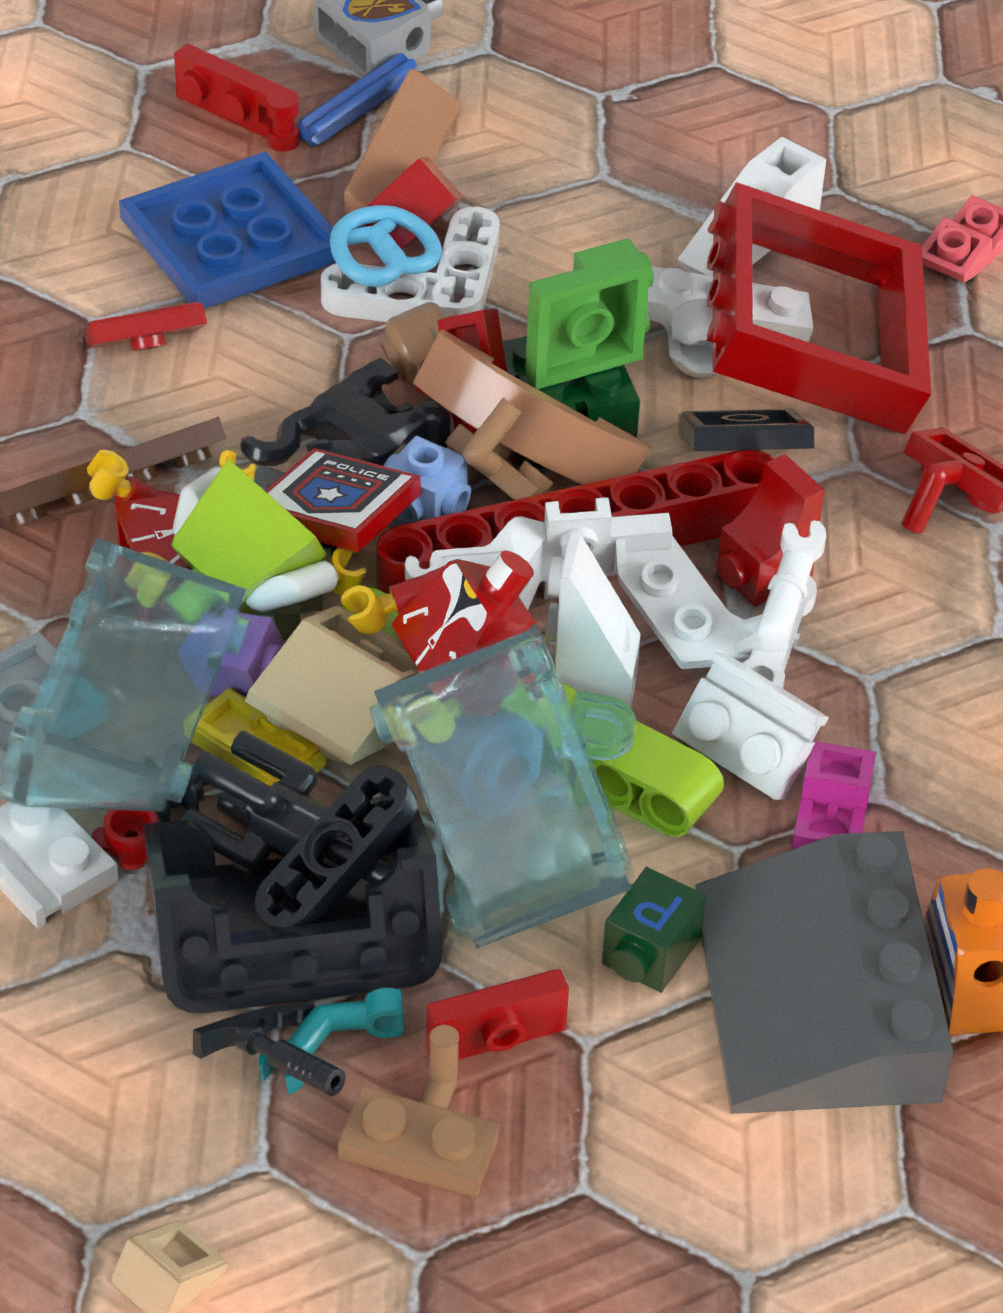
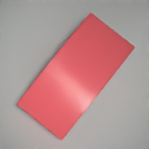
(967, 242)

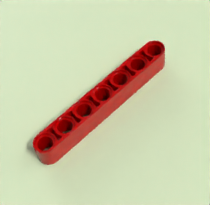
(695, 493)

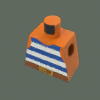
(965, 936)

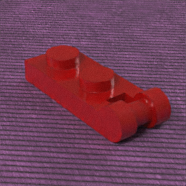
(238, 96)

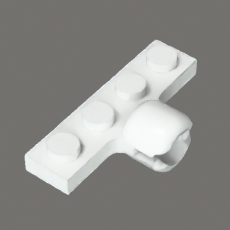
(681, 306)

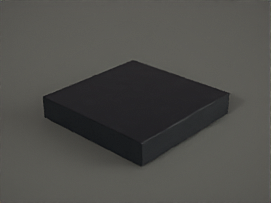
(745, 430)

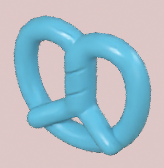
(377, 236)

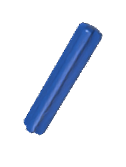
(354, 100)

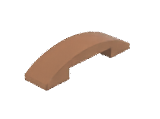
(546, 430)

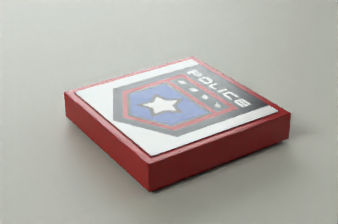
(344, 497)

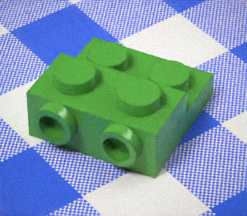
(589, 315)

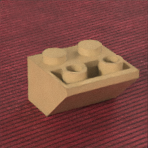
(327, 682)

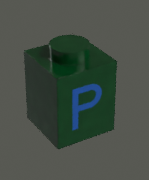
(653, 929)

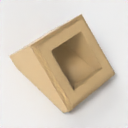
(166, 1268)

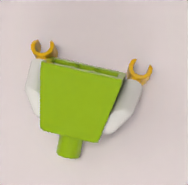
(249, 540)

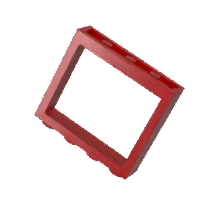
(799, 369)

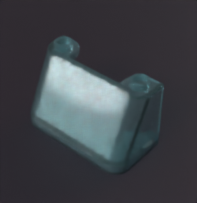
(124, 687)
(507, 786)

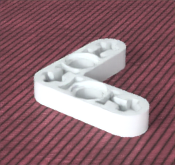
(353, 300)

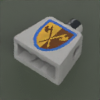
(375, 30)

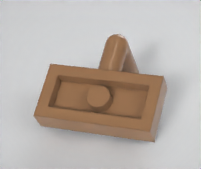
(491, 457)
(422, 1136)

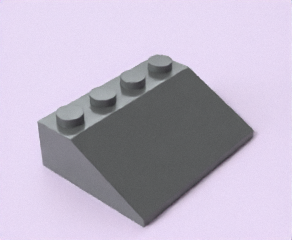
(825, 979)

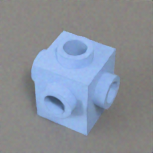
(442, 480)

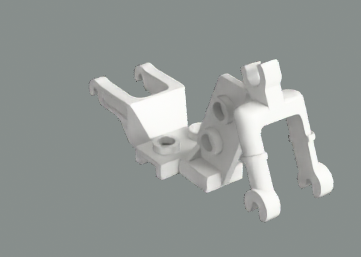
(664, 582)

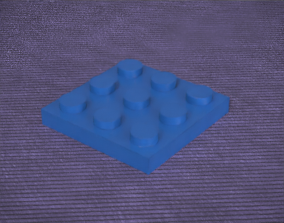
(230, 230)

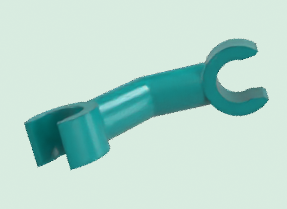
(379, 1014)

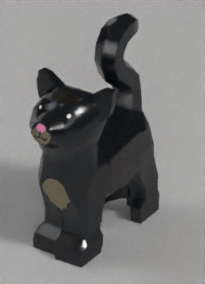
(354, 422)

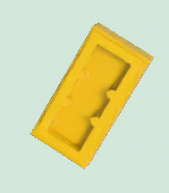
(230, 715)

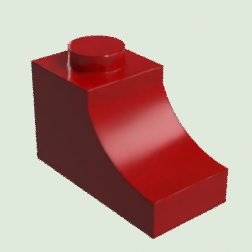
(752, 541)

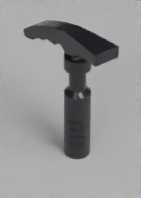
(249, 1034)

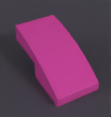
(833, 792)

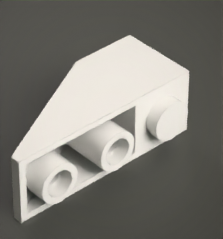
(780, 170)
(590, 627)

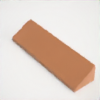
(410, 130)

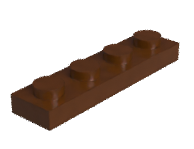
(185, 445)

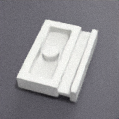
(749, 726)
(49, 861)

